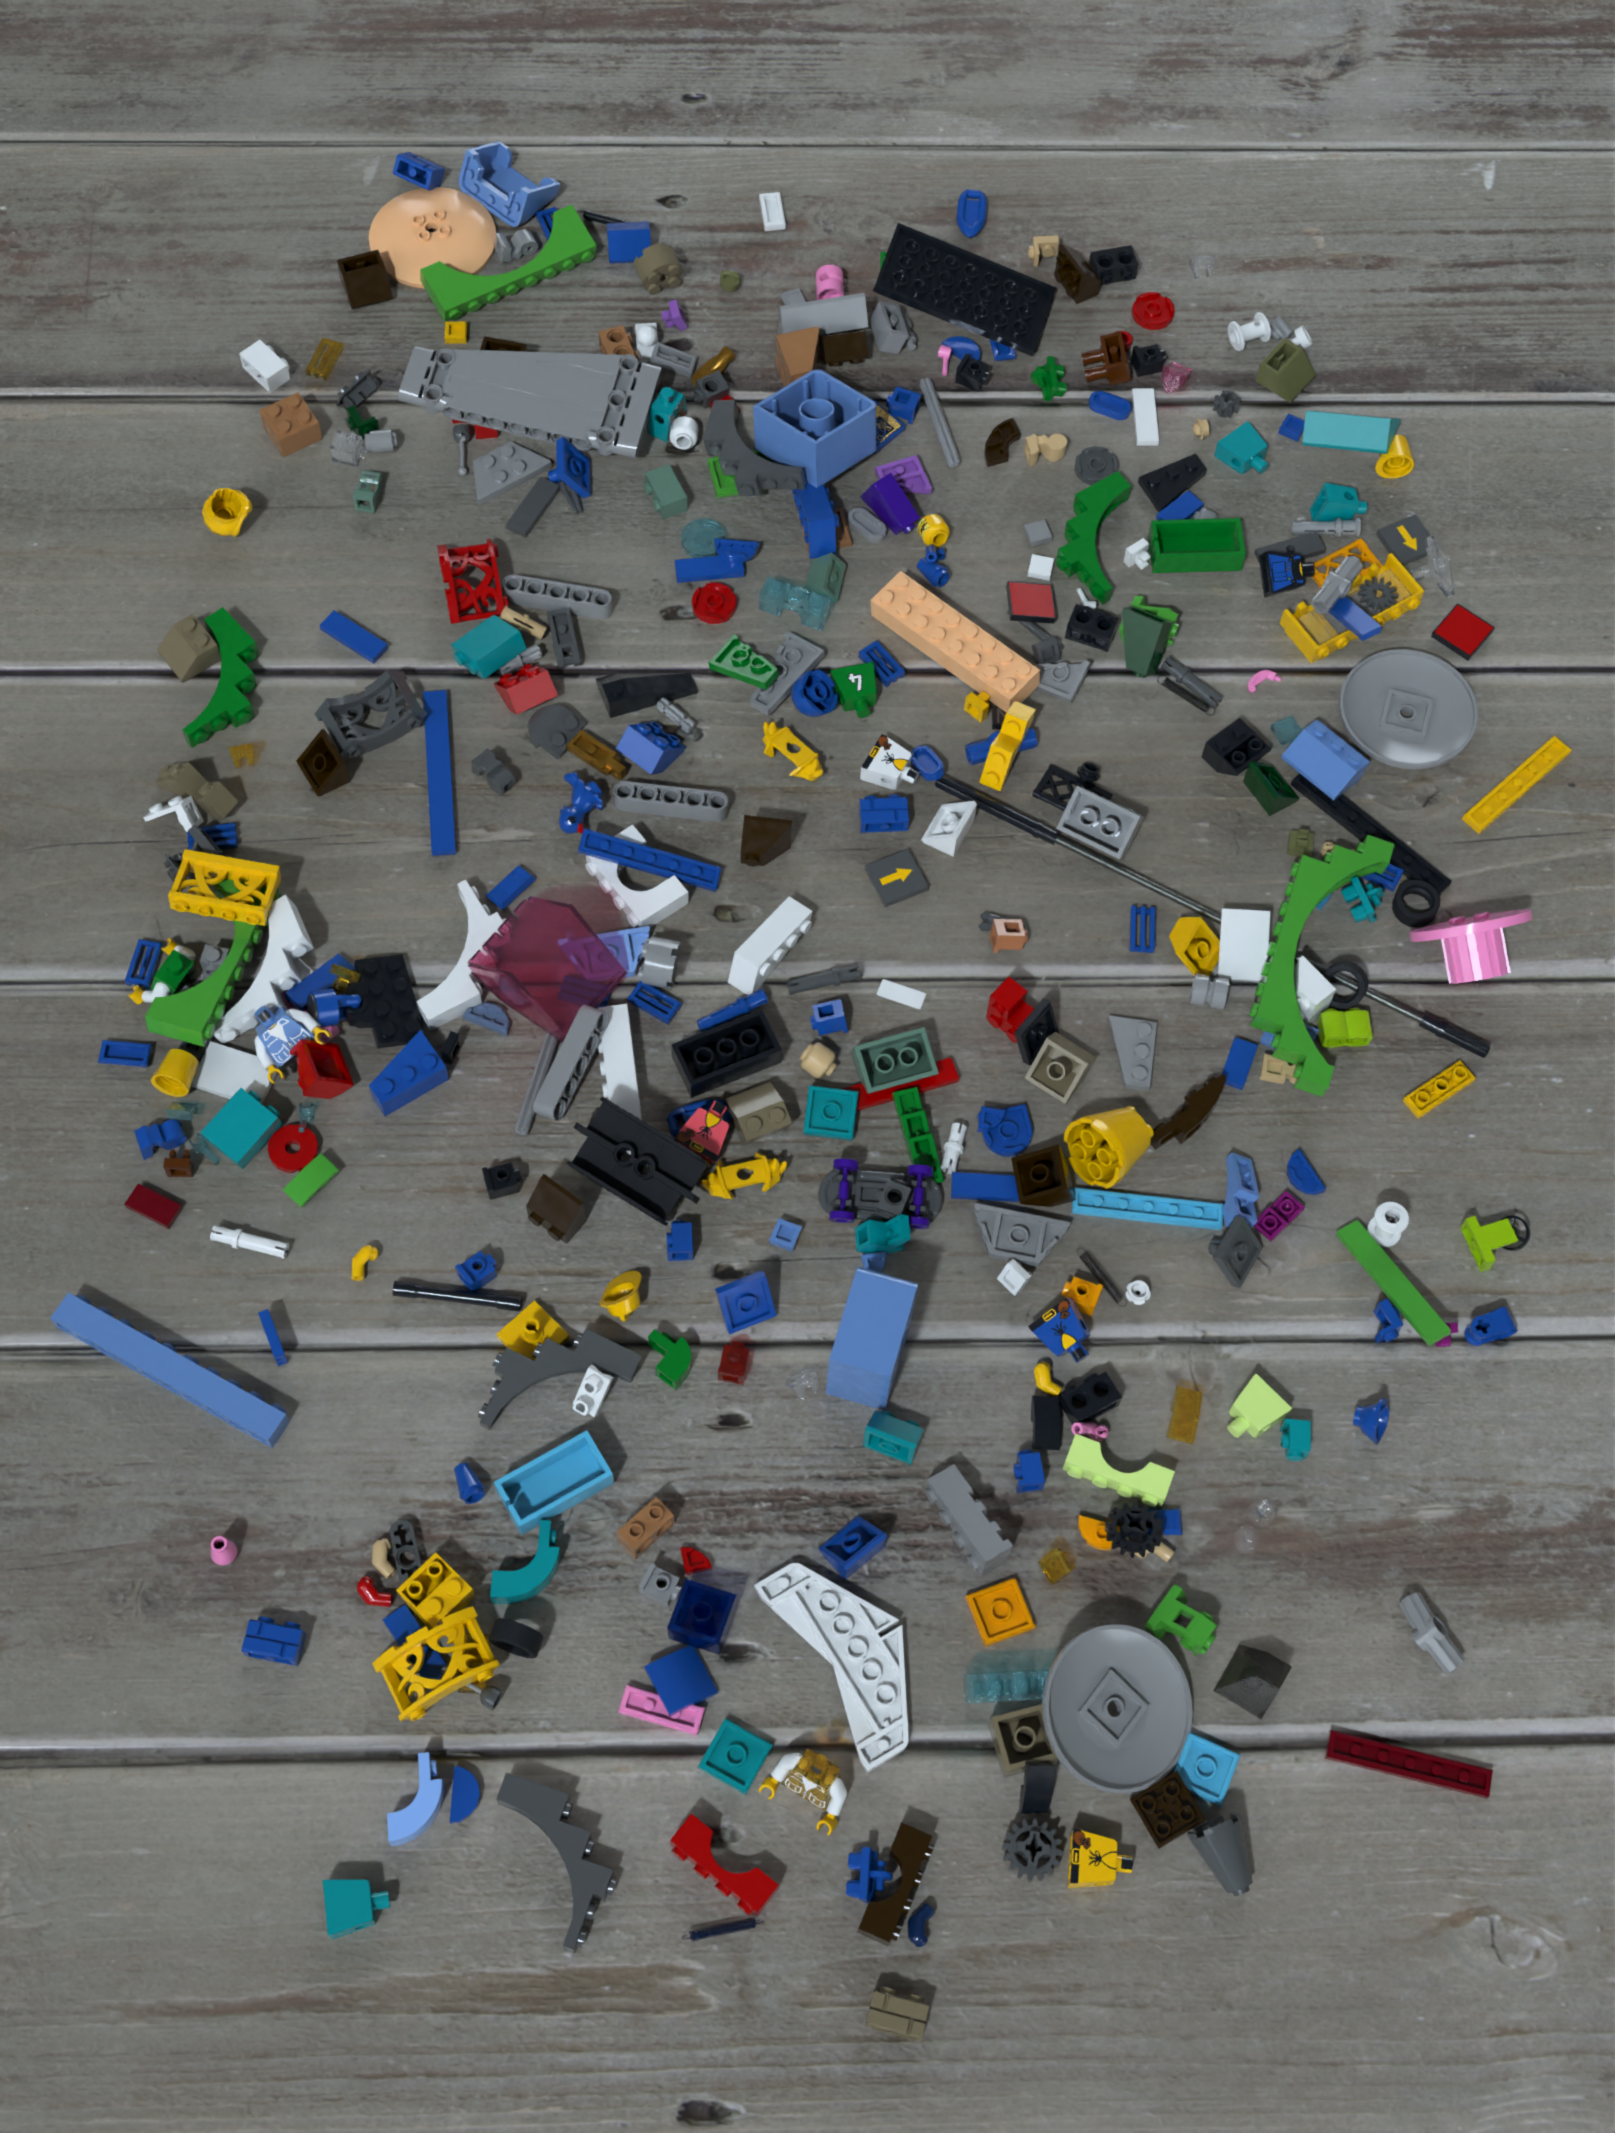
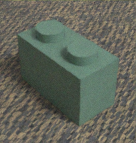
(665, 491)

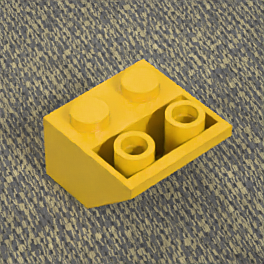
(435, 1591)

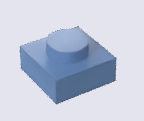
(785, 1235)

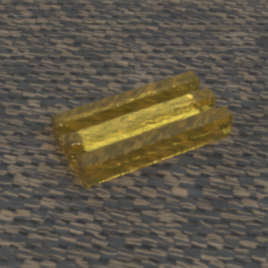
(330, 364)

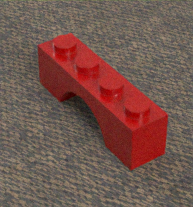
(750, 1888)

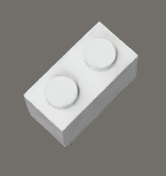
(265, 366)

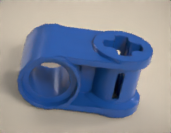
(1490, 1327)

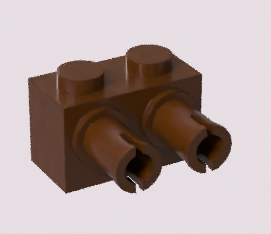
(1114, 360)

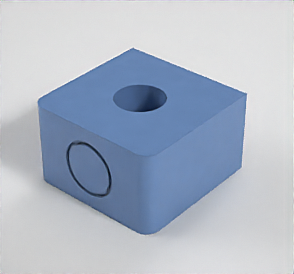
(816, 426)
(871, 1338)

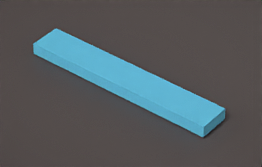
(1147, 1208)

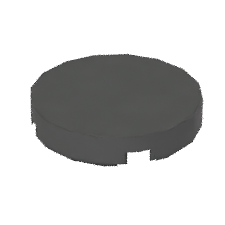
(1095, 464)

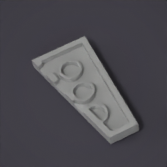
(792, 660)

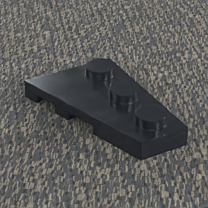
(1170, 481)

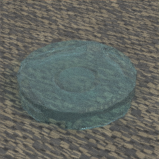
(699, 537)

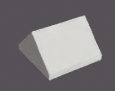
(950, 826)

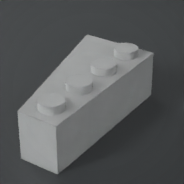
(968, 1520)

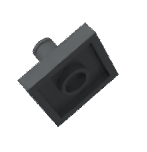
(1236, 1251)

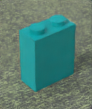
(488, 646)
(242, 1127)

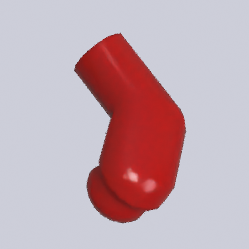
(371, 1595)

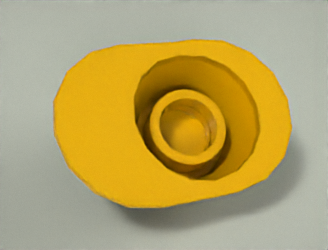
(622, 1295)

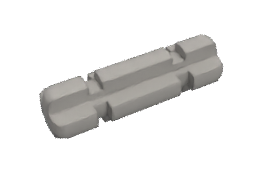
(676, 715)

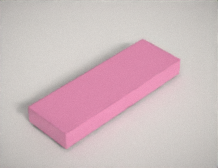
(649, 1707)

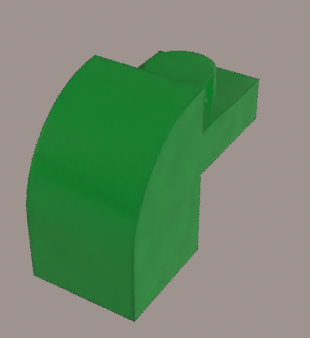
(676, 1361)

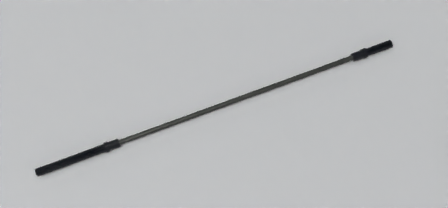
(1039, 830)

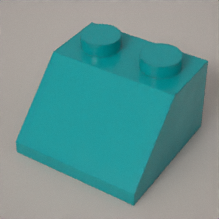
(893, 1436)

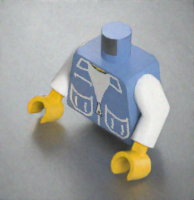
(280, 1033)

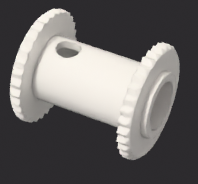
(1258, 328)
(1385, 1226)

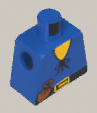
(1063, 1330)

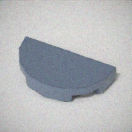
(488, 1016)

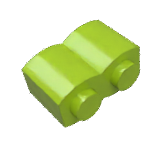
(1344, 1028)

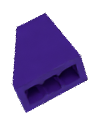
(891, 505)

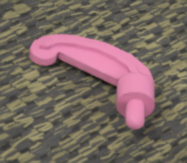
(1260, 677)

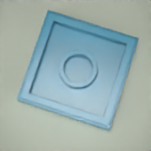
(1206, 1768)

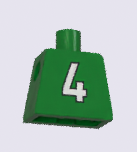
(855, 688)

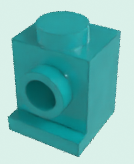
(1296, 1438)

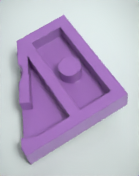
(908, 475)

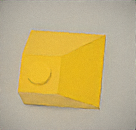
(1195, 945)

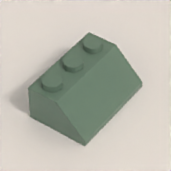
(894, 1060)

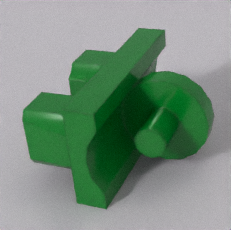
(1048, 377)

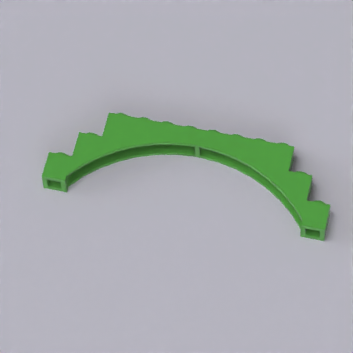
(1277, 1001)

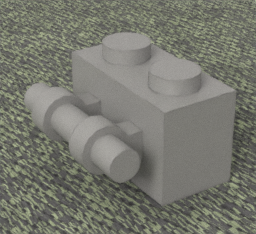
(891, 328)

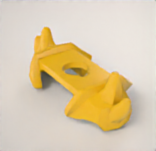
(805, 760)
(725, 1177)

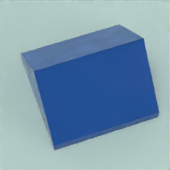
(627, 240)
(853, 1546)

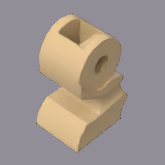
(1052, 447)

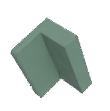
(826, 576)

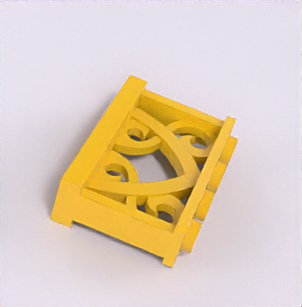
(222, 867)

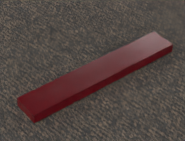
(1409, 1764)

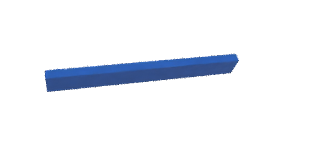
(439, 773)

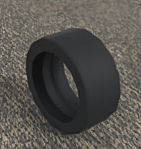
(1422, 889)
(1359, 974)
(516, 1638)

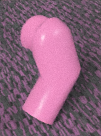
(1090, 1430)

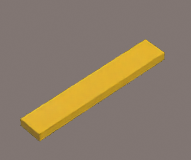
(1516, 784)

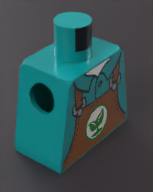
(667, 406)

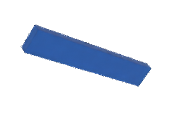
(649, 859)

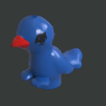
(583, 800)

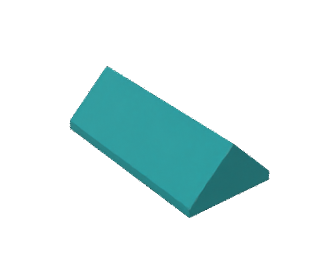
(1349, 431)

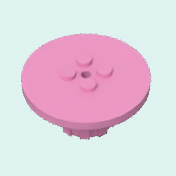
(1474, 945)

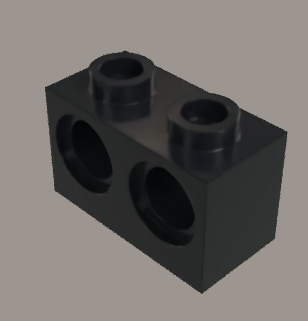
(1114, 264)
(1090, 630)
(1093, 1404)

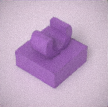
(674, 316)

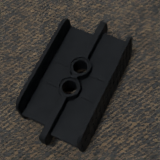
(673, 1166)

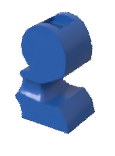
(167, 1136)

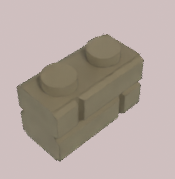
(897, 2014)

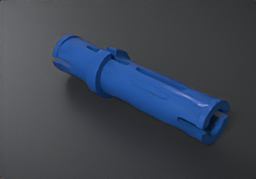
(740, 1007)

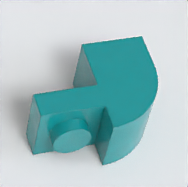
(883, 1236)

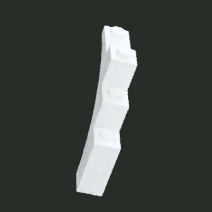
(278, 972)
(461, 987)

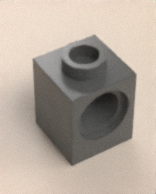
(712, 381)
(893, 1209)

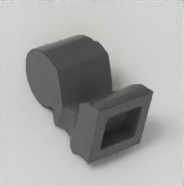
(496, 775)

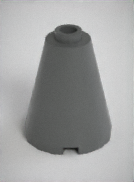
(1225, 1852)

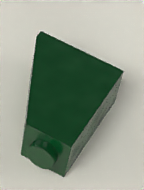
(1143, 640)

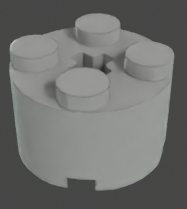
(660, 962)

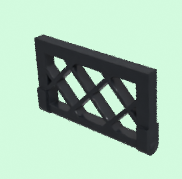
(1067, 780)

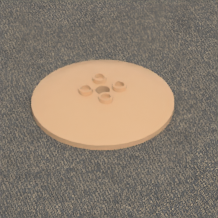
(461, 239)

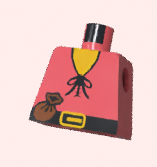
(705, 1132)

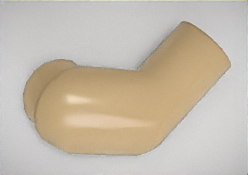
(379, 1558)

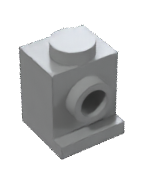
(211, 959)
(649, 1588)

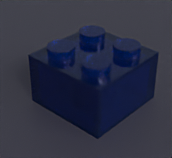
(702, 1616)

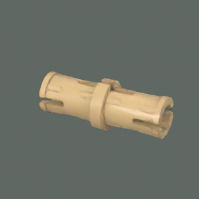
(537, 629)

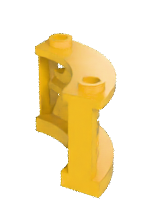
(396, 1661)

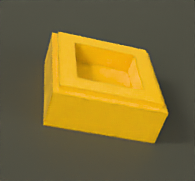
(455, 333)

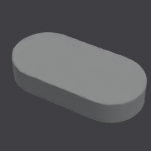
(867, 525)

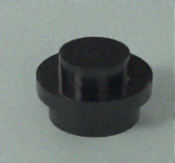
(1088, 772)

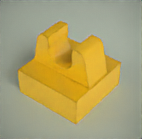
(977, 705)

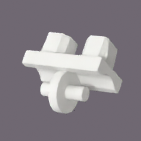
(592, 1392)

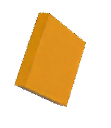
(1000, 1612)

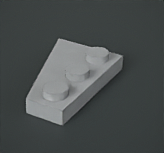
(1135, 1050)

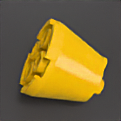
(1107, 1145)

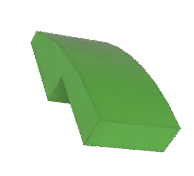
(311, 1179)

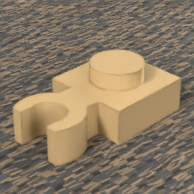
(1276, 1070)

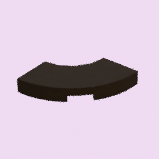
(998, 442)

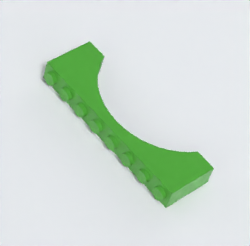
(460, 292)
(194, 1012)

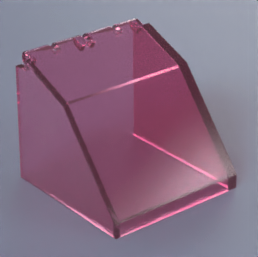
(547, 965)

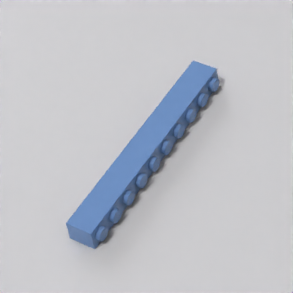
(170, 1369)

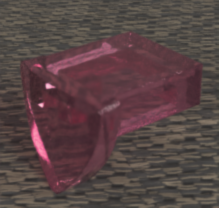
(1174, 376)

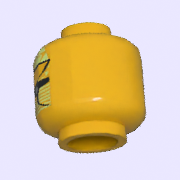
(933, 530)

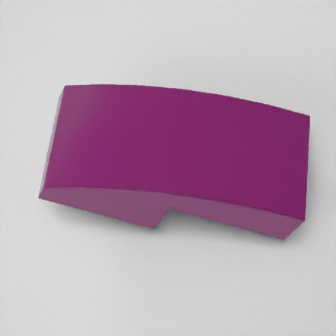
(1278, 1216)

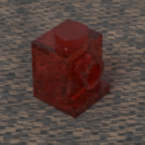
(733, 1371)

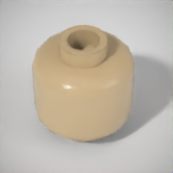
(818, 1060)

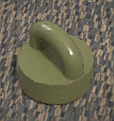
(730, 280)

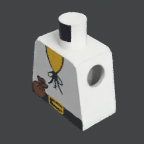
(888, 765)

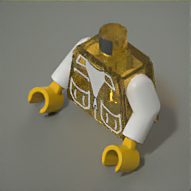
(813, 1779)

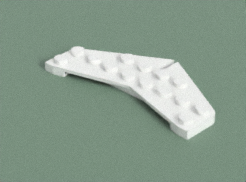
(865, 1665)

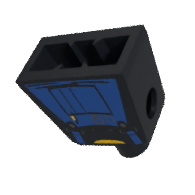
(1283, 572)

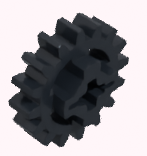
(1134, 1530)

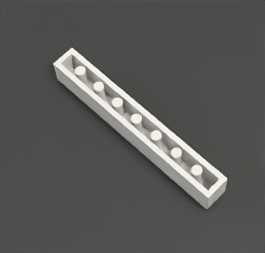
(620, 1065)

